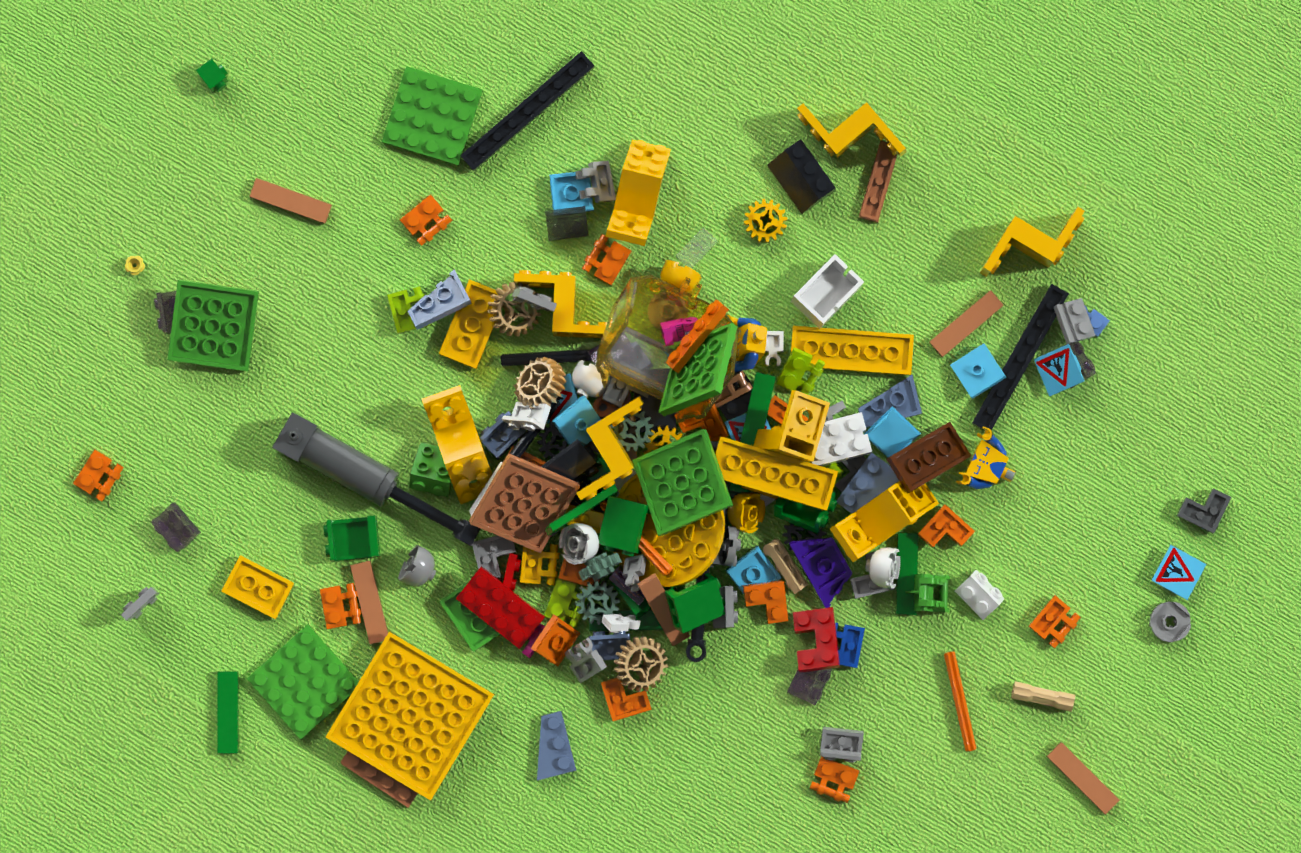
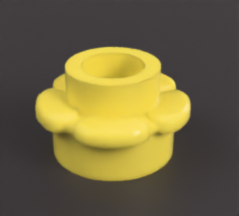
(134, 260)

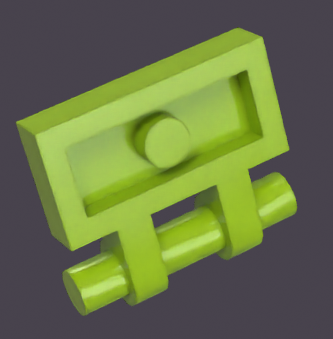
(400, 304)
(795, 368)
(560, 602)

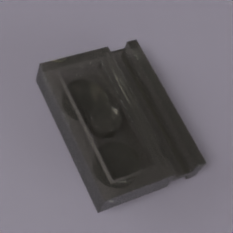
(566, 223)

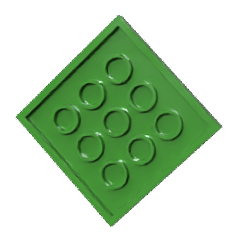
(432, 116)
(213, 325)
(702, 374)
(682, 482)
(304, 681)

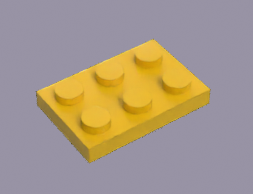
(258, 587)

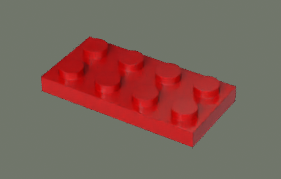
(500, 607)

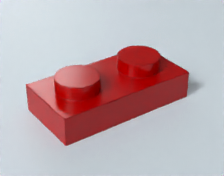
(512, 565)

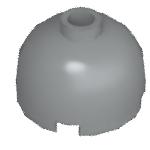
(418, 567)

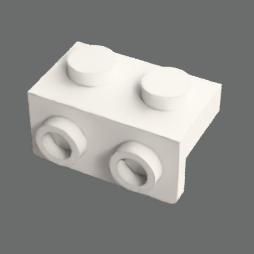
(528, 418)
(980, 594)

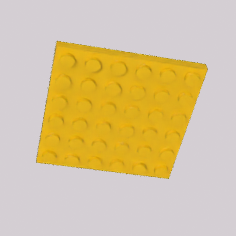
(410, 716)

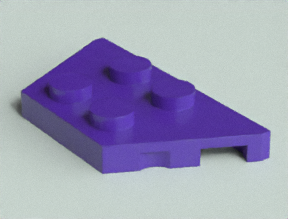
(823, 566)

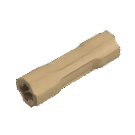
(1043, 696)

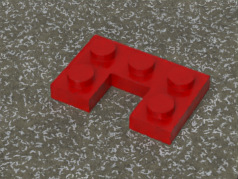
(823, 624)

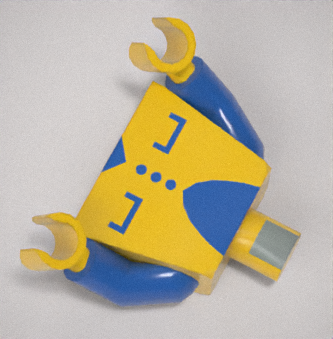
(750, 342)
(987, 463)

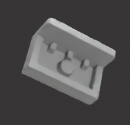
(730, 616)
(841, 744)

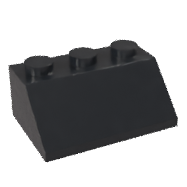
(801, 176)
(575, 462)

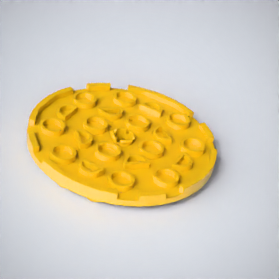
(686, 549)

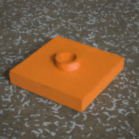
(555, 640)

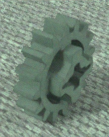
(638, 437)
(600, 566)
(591, 607)

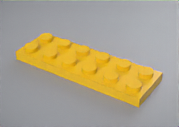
(856, 349)
(775, 473)

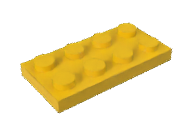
(470, 327)

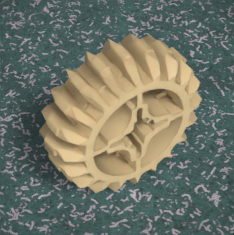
(499, 300)
(540, 382)
(645, 678)

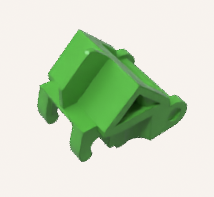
(923, 593)

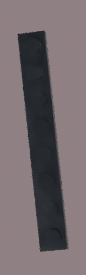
(527, 111)
(1020, 358)

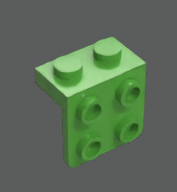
(430, 471)

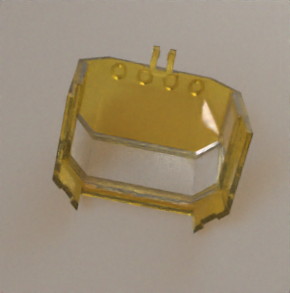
(634, 343)

